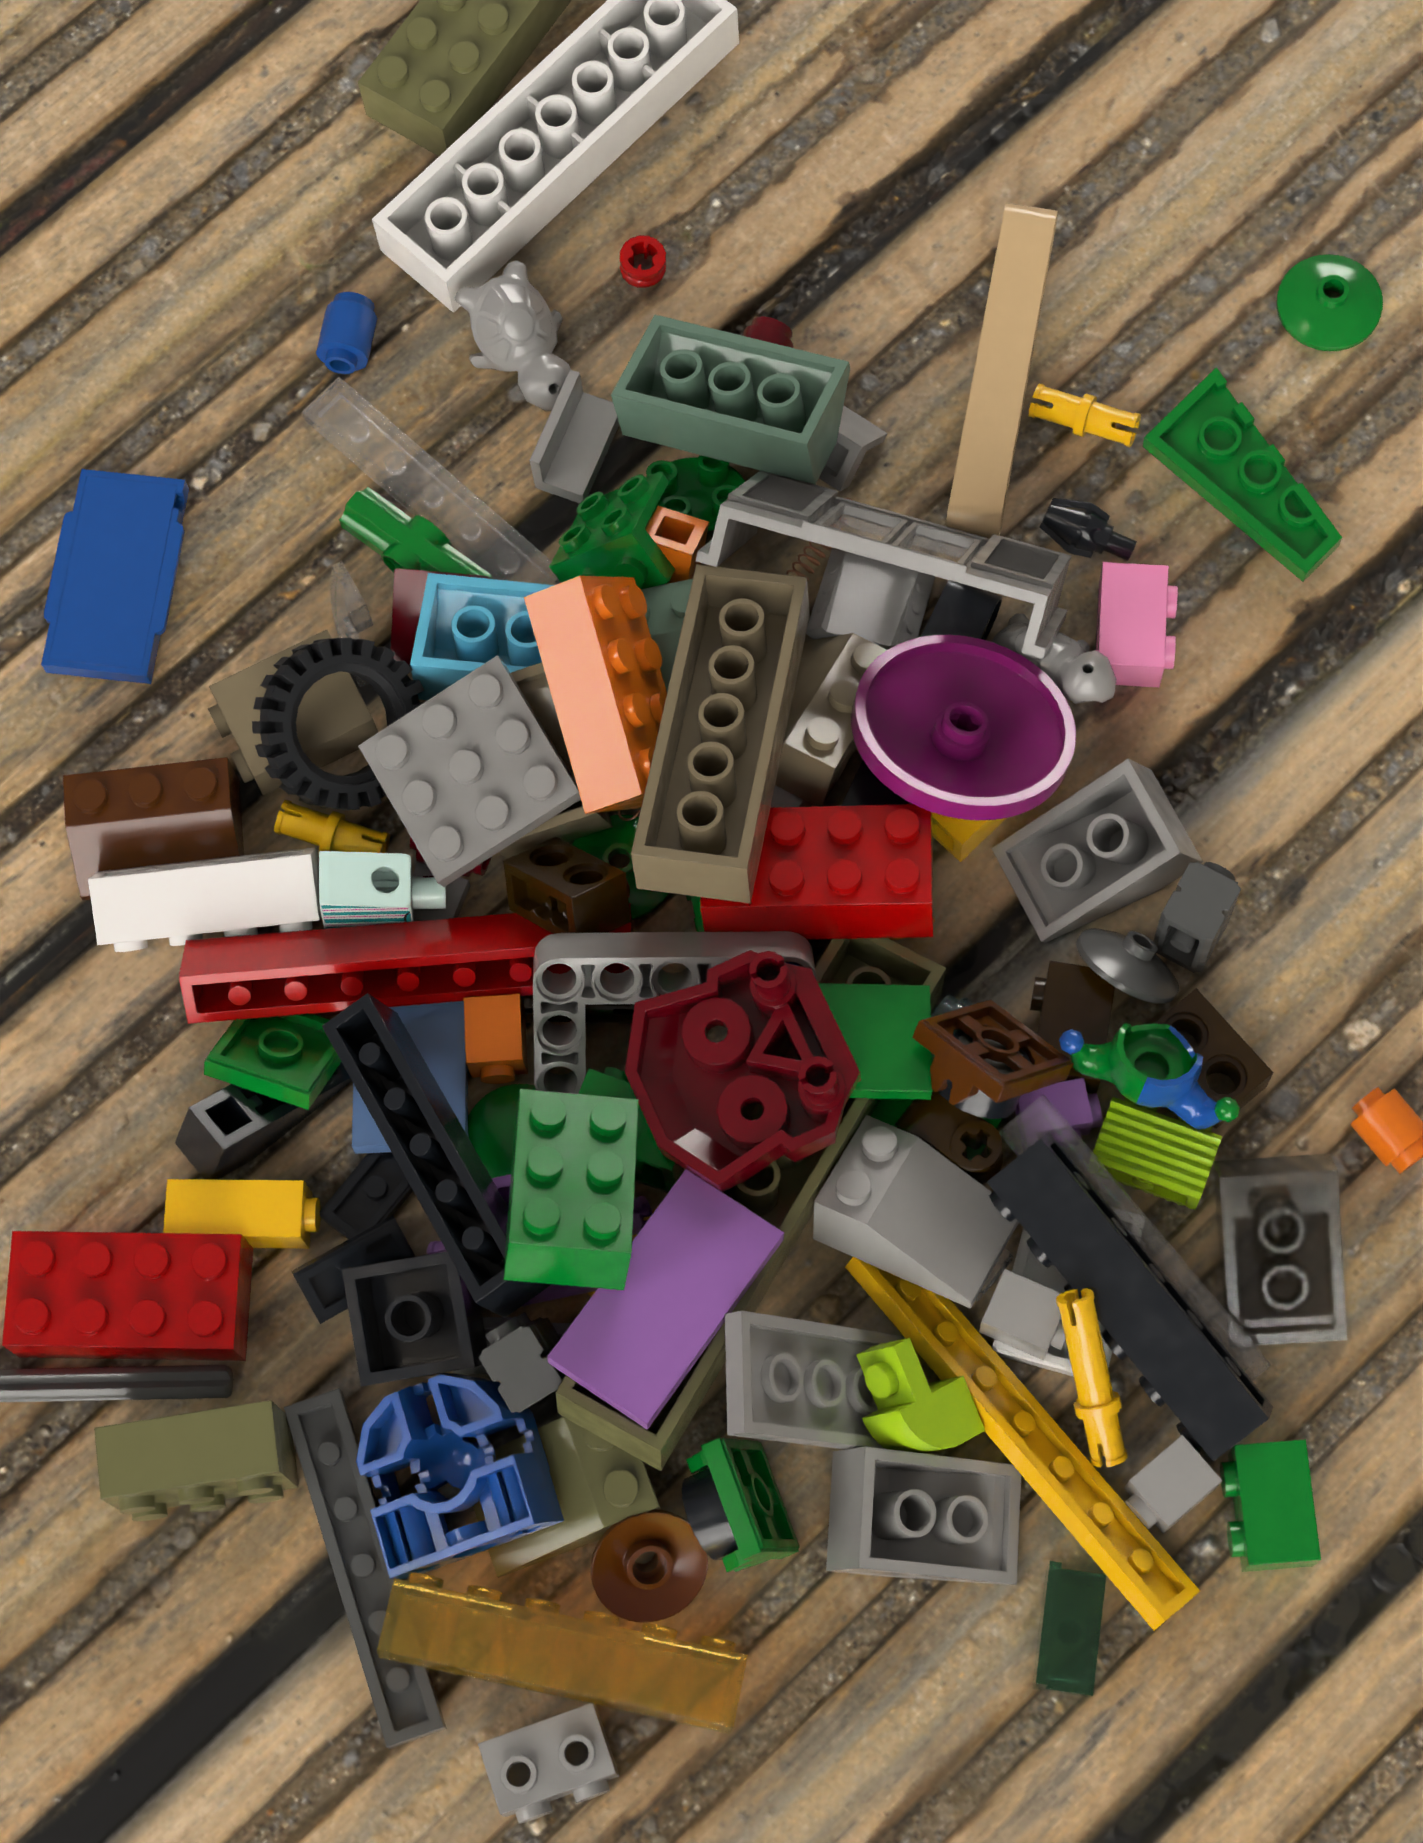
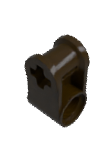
(951, 1132)

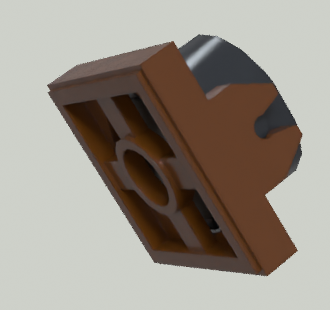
(988, 1059)

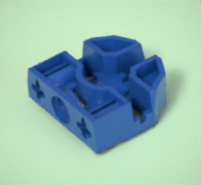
(512, 1491)

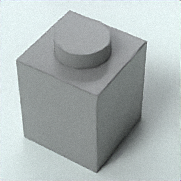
(1024, 1315)
(1170, 1486)

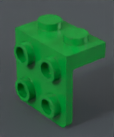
(612, 537)

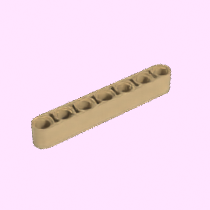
(1001, 370)

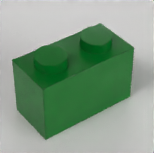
(1271, 1506)

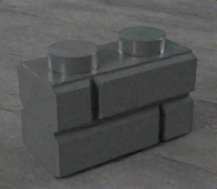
(1196, 915)
(521, 1362)

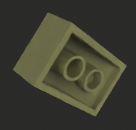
(593, 1487)

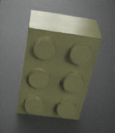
(196, 1460)

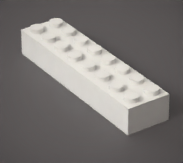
(550, 139)

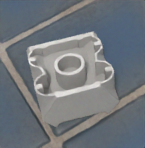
(869, 600)

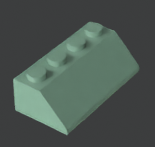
(733, 398)

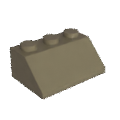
(819, 721)

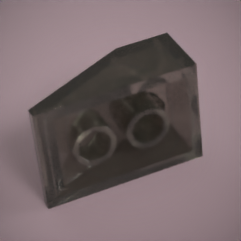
(1282, 1248)

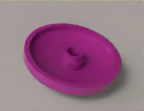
(963, 727)

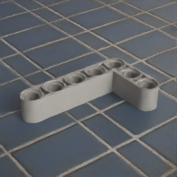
(593, 985)

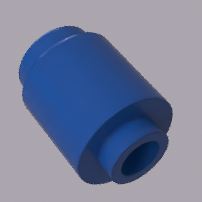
(347, 333)

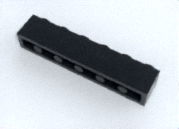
(430, 1149)
(1132, 1299)

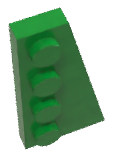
(1229, 463)

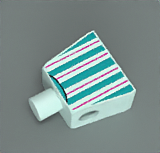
(373, 889)

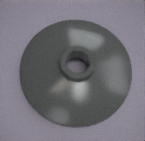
(1128, 964)

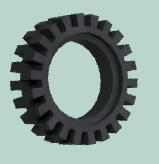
(280, 711)

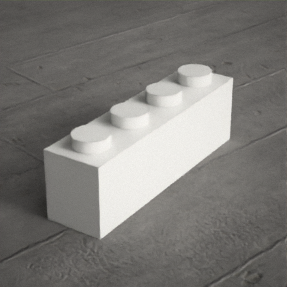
(206, 898)

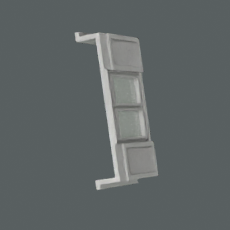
(897, 539)

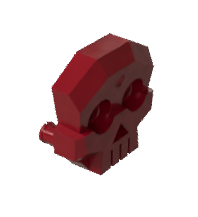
(699, 1087)

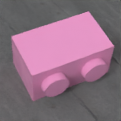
(1133, 622)

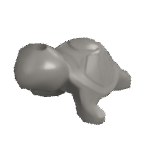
(516, 333)
(1075, 670)

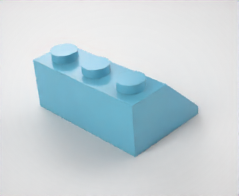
(467, 625)

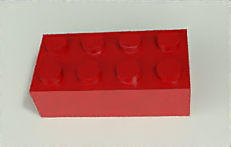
(838, 875)
(128, 1296)

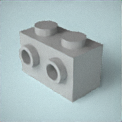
(549, 1762)

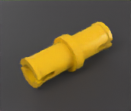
(1084, 415)
(328, 831)

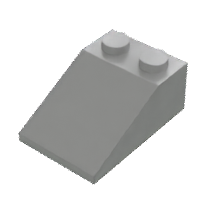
(1096, 851)
(911, 1213)
(923, 1516)

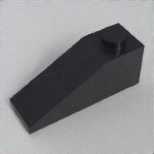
(241, 1124)

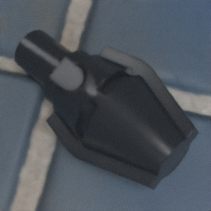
(1083, 528)

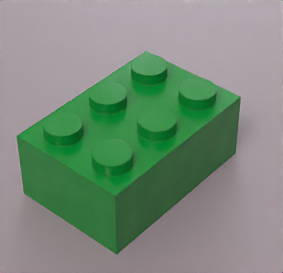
(572, 1190)

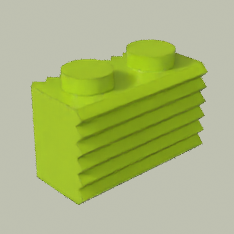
(1156, 1152)

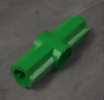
(402, 539)

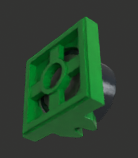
(737, 1505)

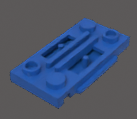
(114, 576)

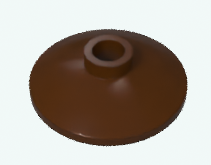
(654, 1588)

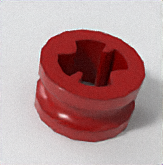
(647, 246)

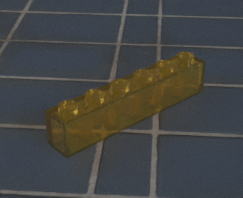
(563, 1654)

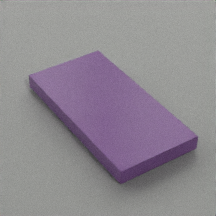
(680, 1282)

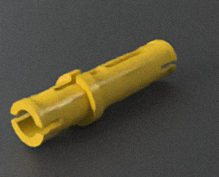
(1096, 1400)

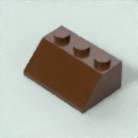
(152, 816)

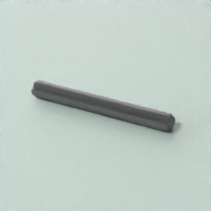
(116, 1383)

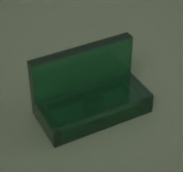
(1069, 1631)

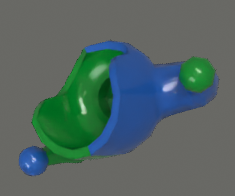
(1153, 1070)

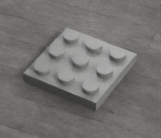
(470, 771)

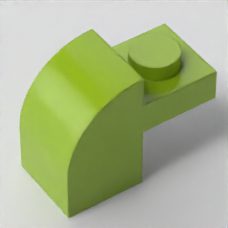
(910, 1410)

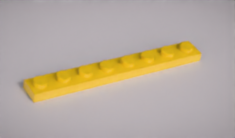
(1035, 1445)

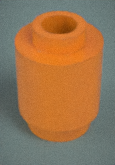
(1390, 1128)

